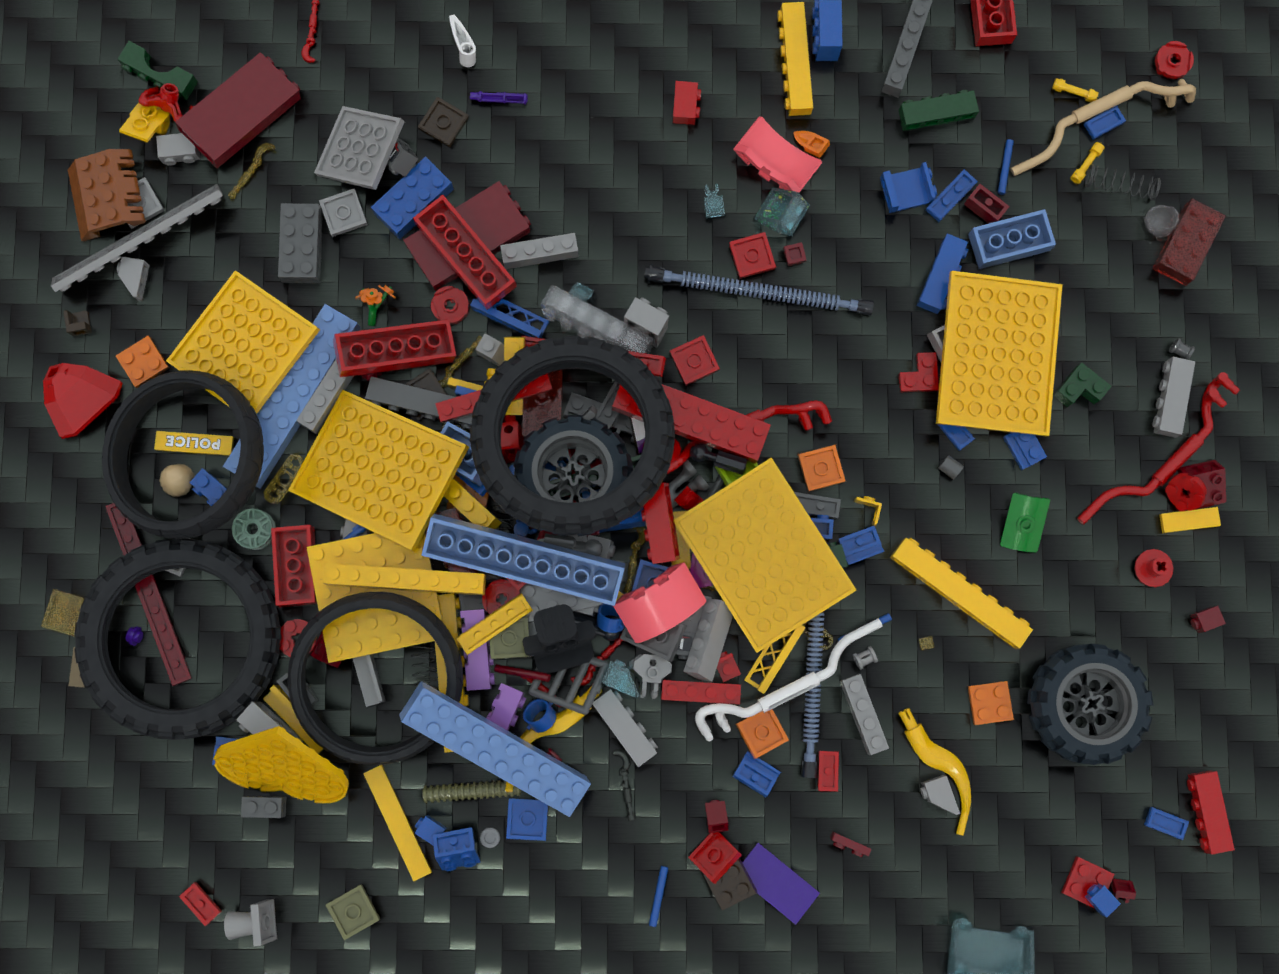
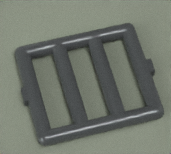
(568, 702)

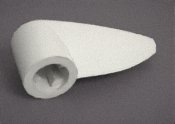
(464, 43)

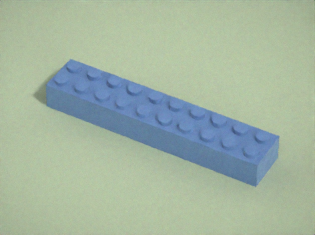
(290, 397)
(523, 559)
(494, 749)

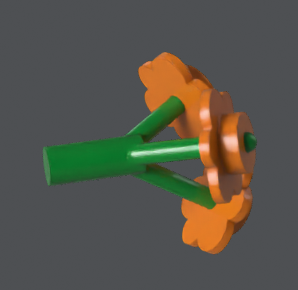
(373, 296)

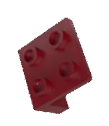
(1213, 477)

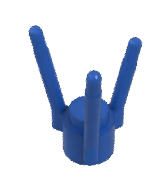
(522, 529)

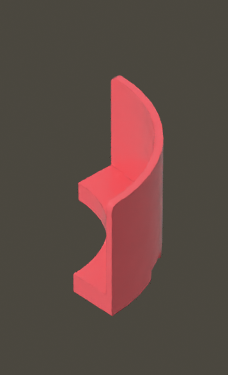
(776, 157)
(661, 605)

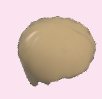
(176, 479)

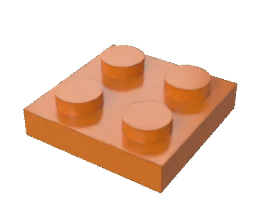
(142, 361)
(821, 468)
(990, 703)
(762, 733)

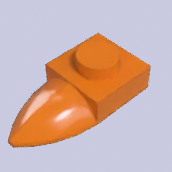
(812, 142)

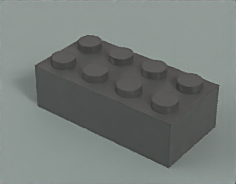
(300, 243)

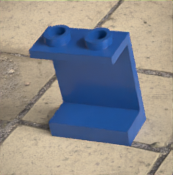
(908, 188)

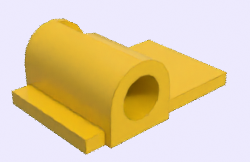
(146, 122)

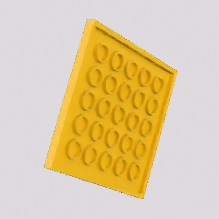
(245, 340)
(370, 629)

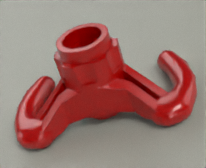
(166, 99)

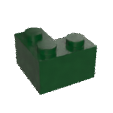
(1084, 382)

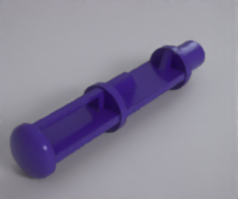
(499, 97)

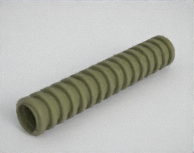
(467, 791)

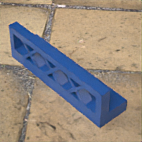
(508, 319)

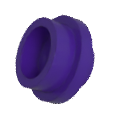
(134, 635)

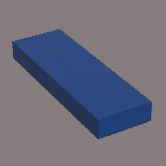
(951, 195)

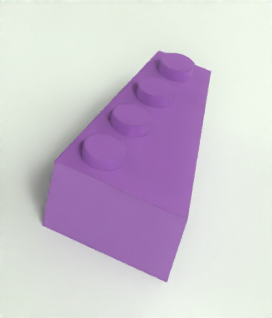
(478, 662)
(506, 706)

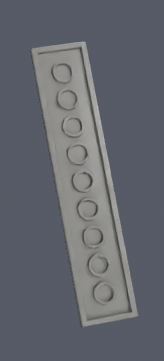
(130, 241)

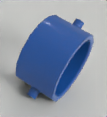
(607, 624)
(533, 709)

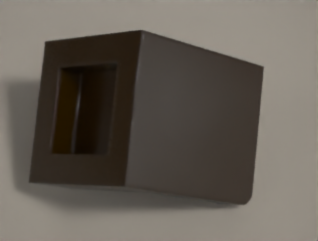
(77, 323)

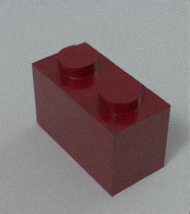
(986, 204)

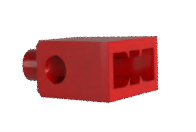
(511, 438)

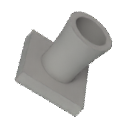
(258, 922)

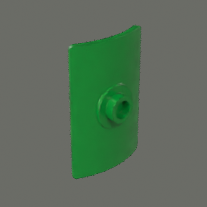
(1025, 523)

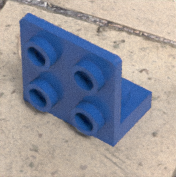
(455, 849)

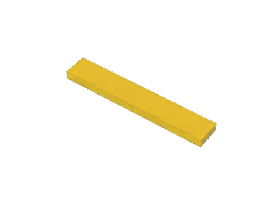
(397, 822)

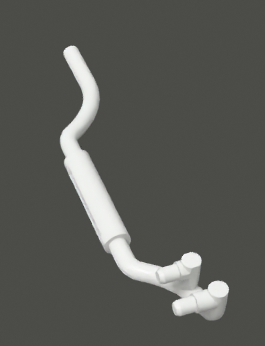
(783, 694)

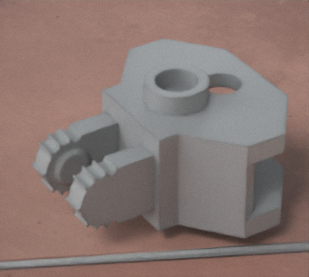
(648, 673)

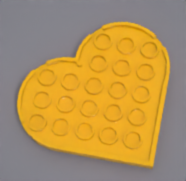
(281, 762)

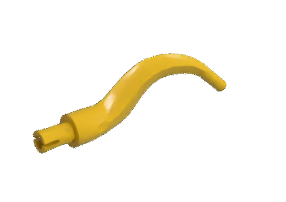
(563, 722)
(940, 759)

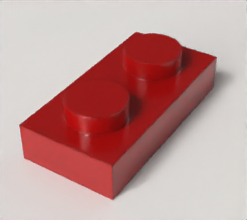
(828, 770)
(200, 904)

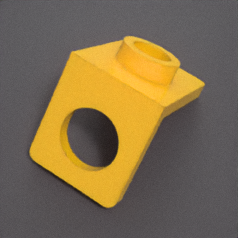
(869, 501)

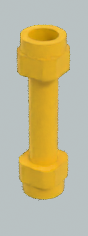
(1059, 85)
(1095, 151)

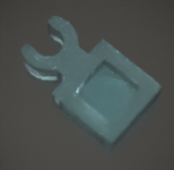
(713, 204)

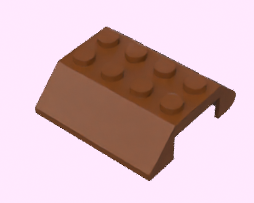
(104, 190)

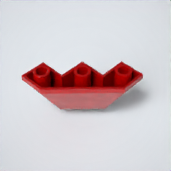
(77, 396)

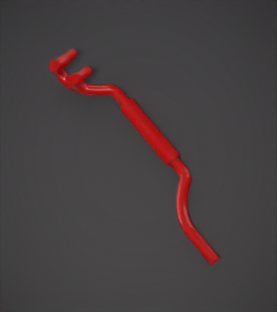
(799, 409)
(1161, 476)

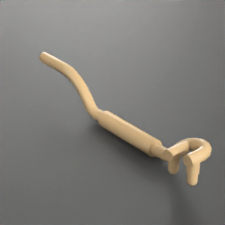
(1101, 105)

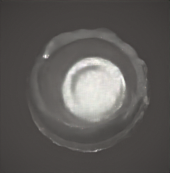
(1161, 220)

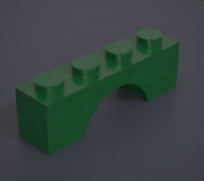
(137, 60)

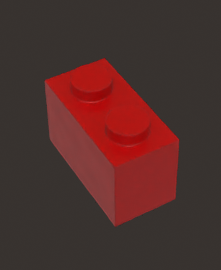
(685, 102)

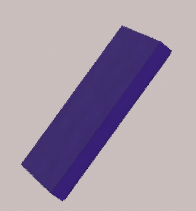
(779, 883)

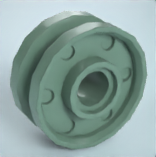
(243, 524)

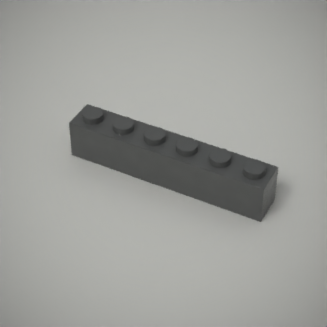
(906, 47)
(410, 399)

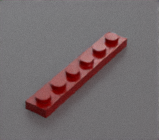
(464, 404)

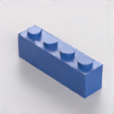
(936, 286)

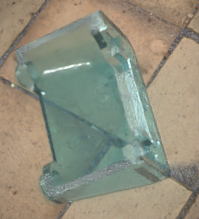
(990, 951)

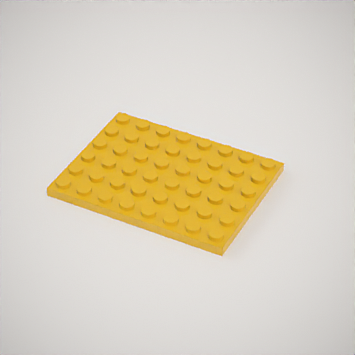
(999, 353)
(378, 469)
(764, 555)

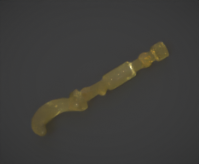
(247, 174)
(463, 356)
(632, 564)

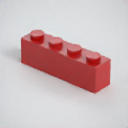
(700, 692)
(1210, 812)

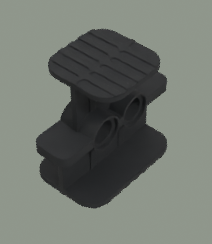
(559, 640)

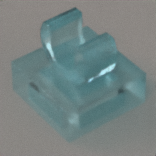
(581, 291)

